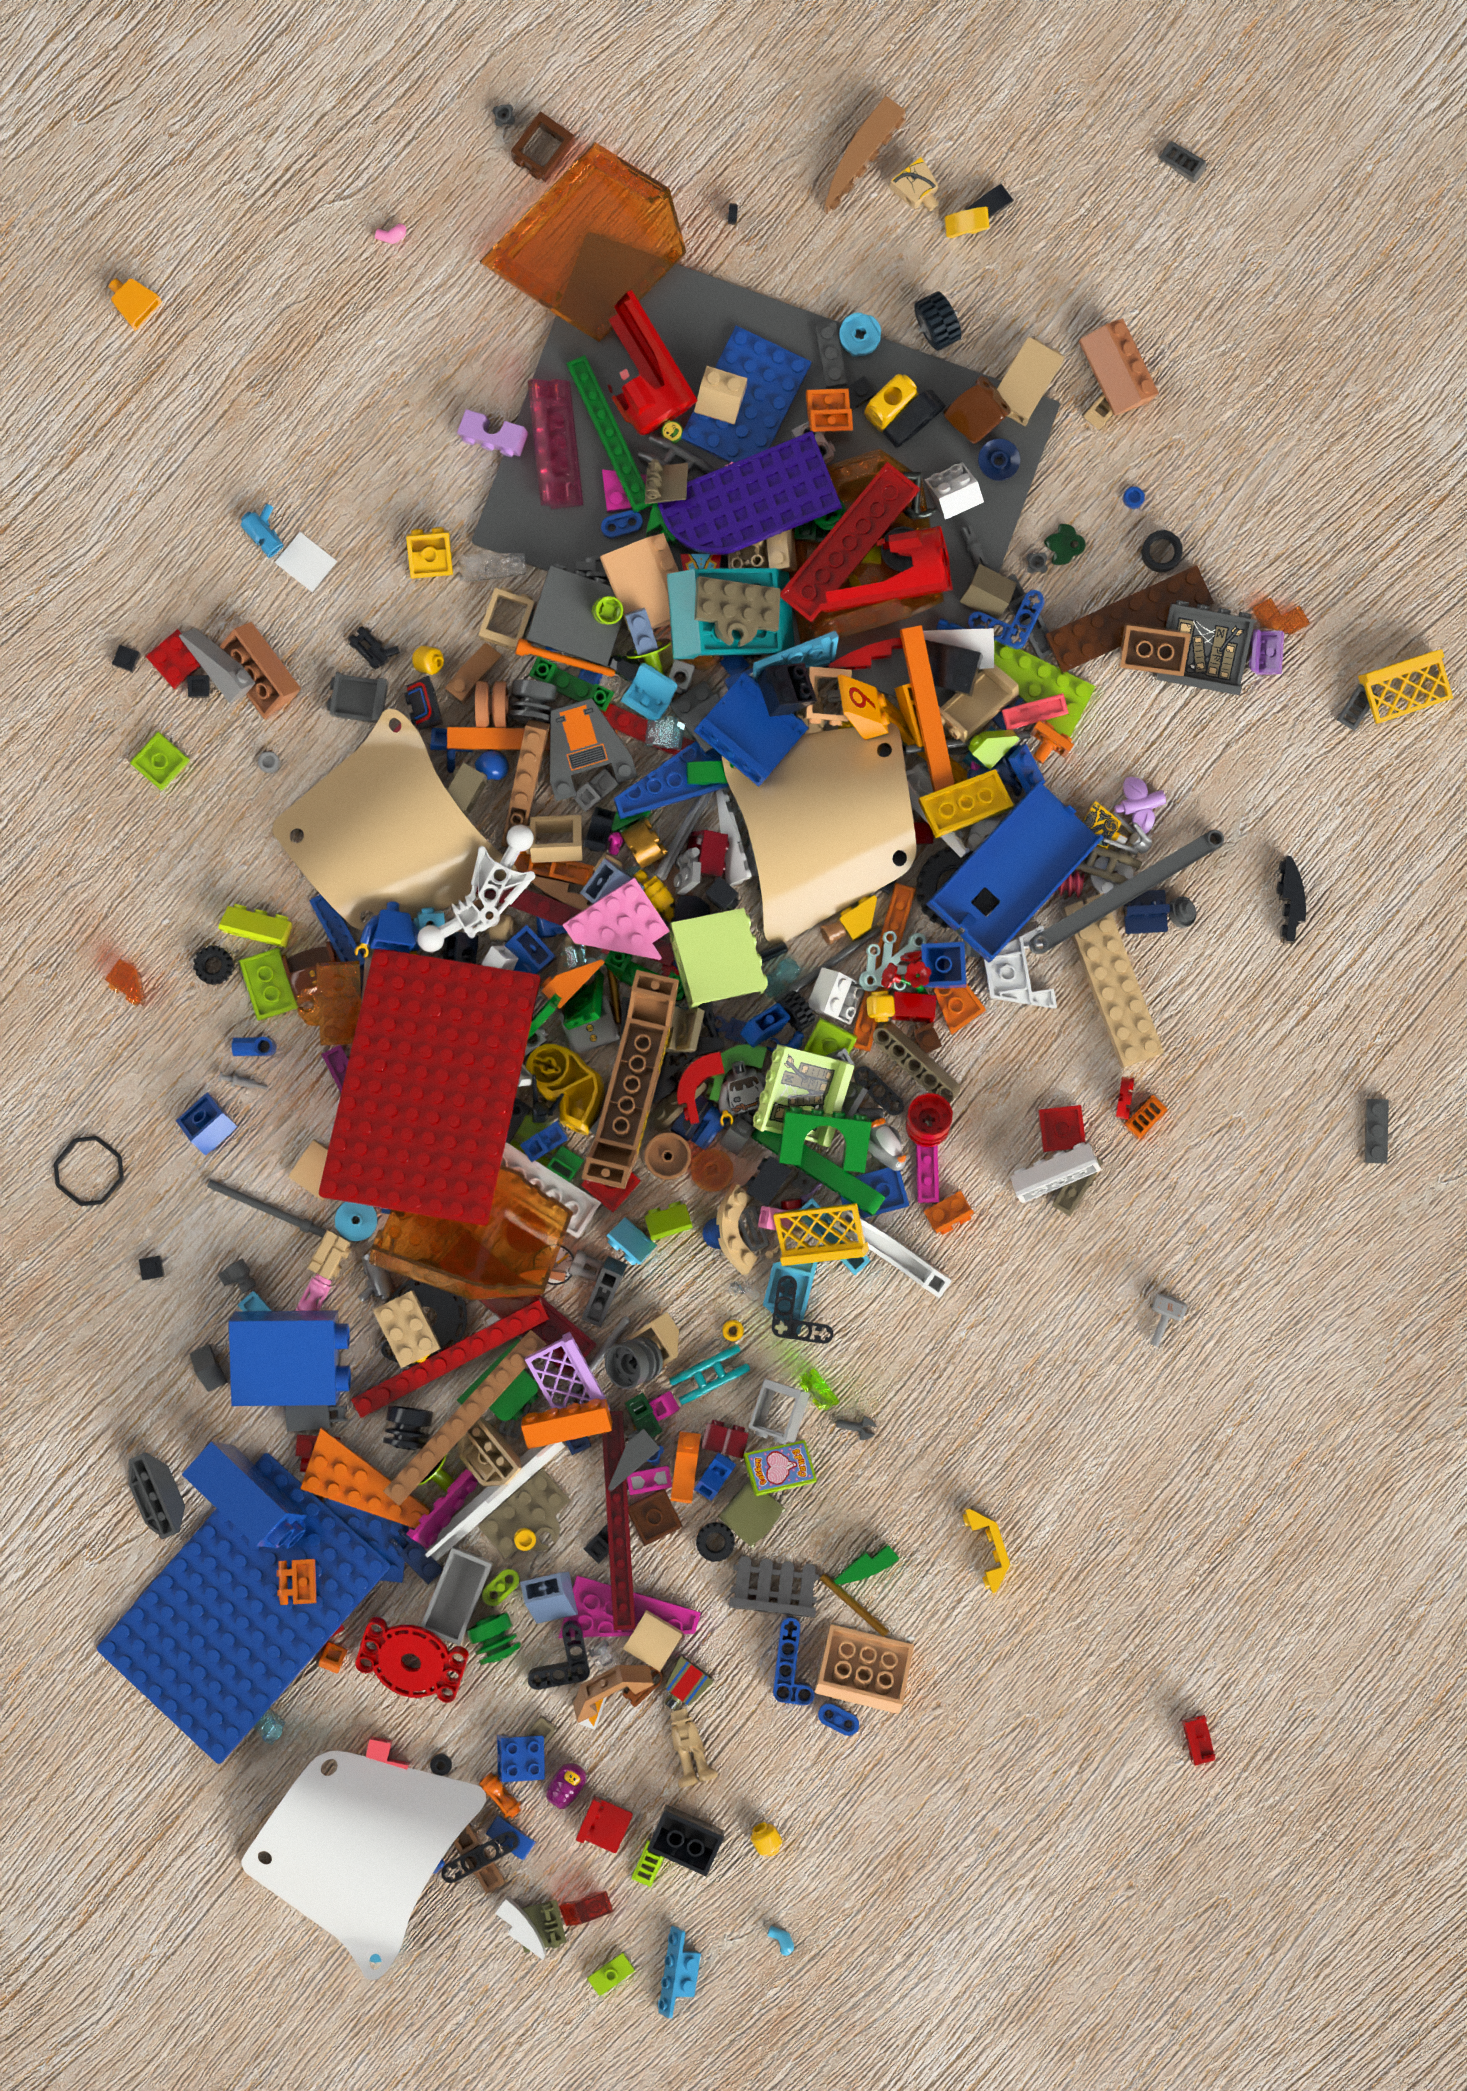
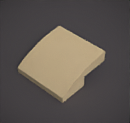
(310, 1168)
(653, 1640)

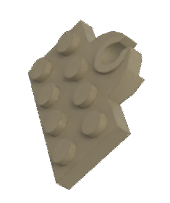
(737, 608)
(531, 1508)

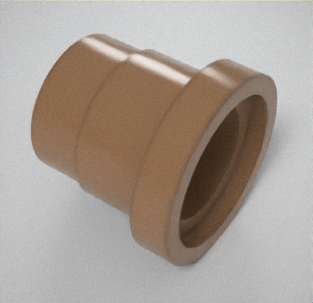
(832, 932)

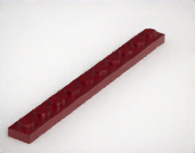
(560, 913)
(618, 1529)

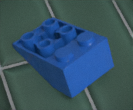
(531, 951)

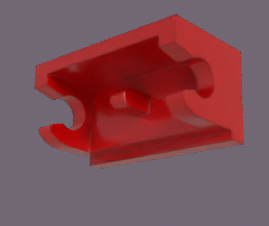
(914, 1007)
(1198, 1740)

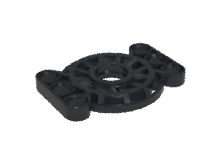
(446, 1309)

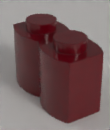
(724, 1439)

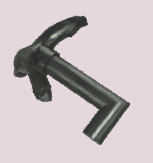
(914, 511)

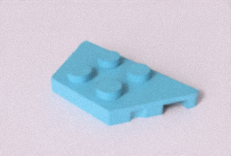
(804, 1277)

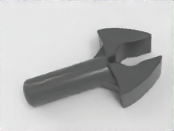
(857, 1427)

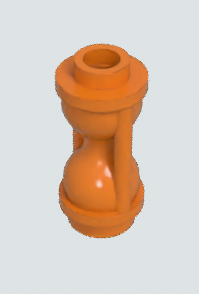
(493, 1788)

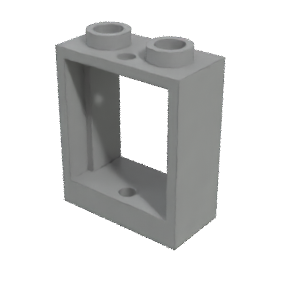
(763, 1405)

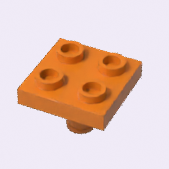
(1050, 741)

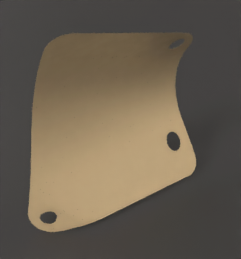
(826, 826)

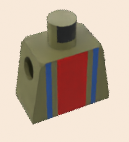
(686, 1683)

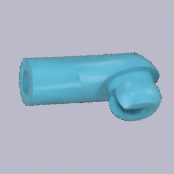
(784, 1939)

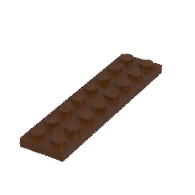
(1104, 628)

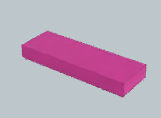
(927, 1174)

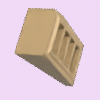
(1096, 415)

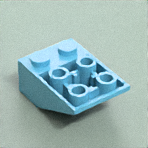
(631, 1241)

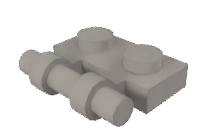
(689, 871)

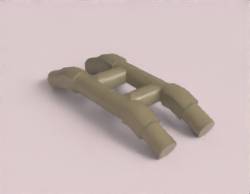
(1113, 856)

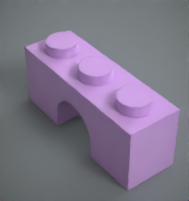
(508, 440)

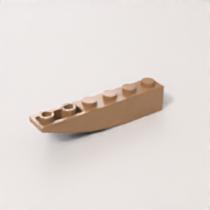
(865, 148)
(526, 775)

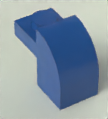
(714, 1476)

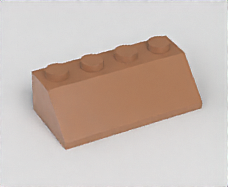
(1118, 367)
(273, 682)

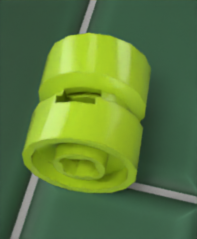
(607, 610)

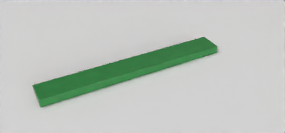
(608, 432)

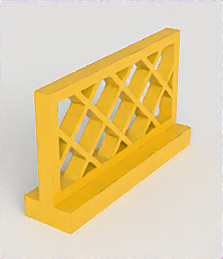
(1406, 667)
(825, 1252)

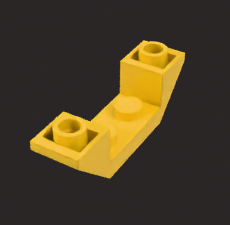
(996, 1574)

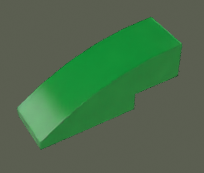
(867, 1566)

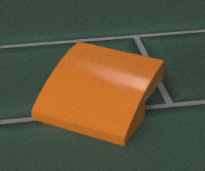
(829, 410)

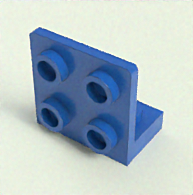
(520, 1758)

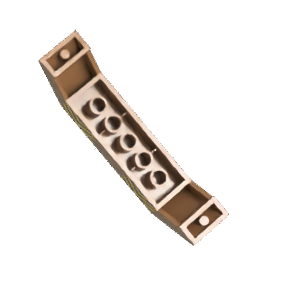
(633, 1080)

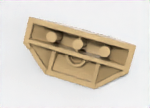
(488, 1455)

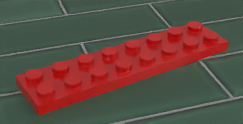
(849, 541)

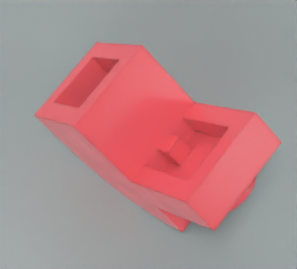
(380, 1749)

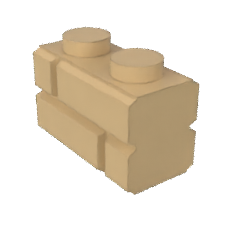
(329, 1255)

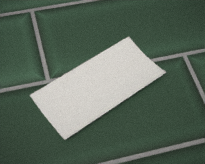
(973, 639)

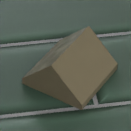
(988, 592)

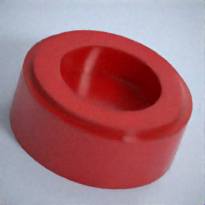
(791, 1203)

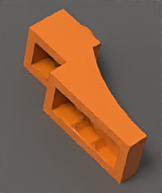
(685, 1467)

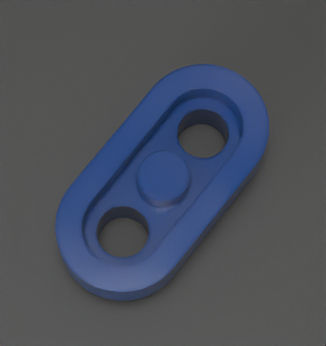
(621, 521)
(838, 1718)

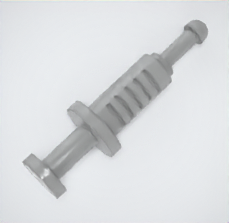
(241, 1081)

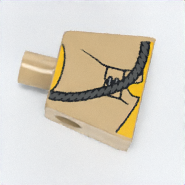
(916, 185)

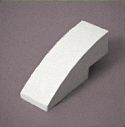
(521, 1927)

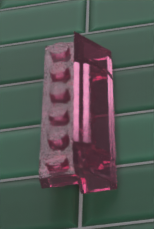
(555, 443)

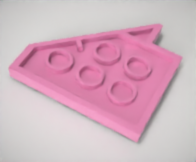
(620, 923)

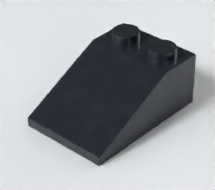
(953, 667)

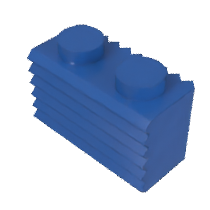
(765, 1025)

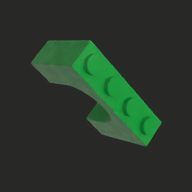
(799, 1123)

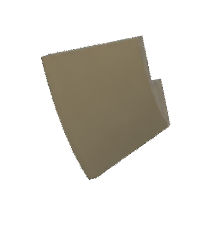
(685, 1030)

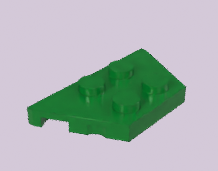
(585, 1003)

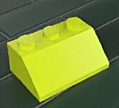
(256, 925)

